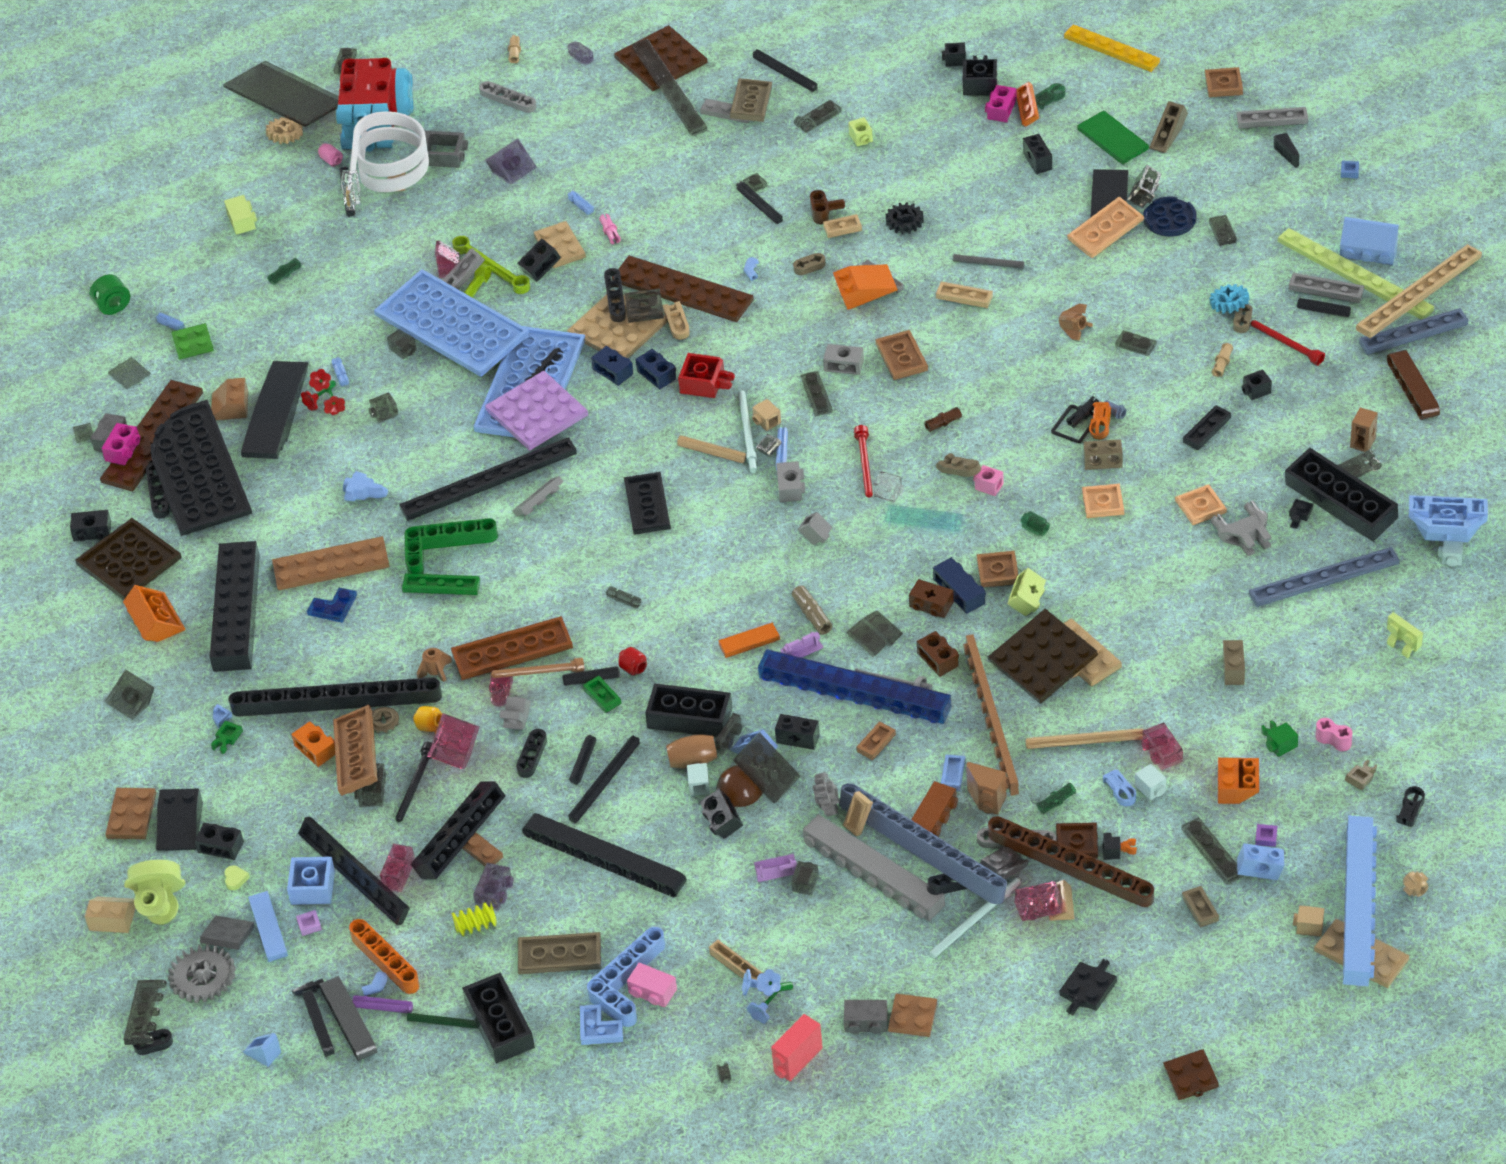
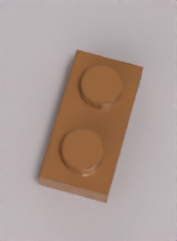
(876, 740)
(482, 850)

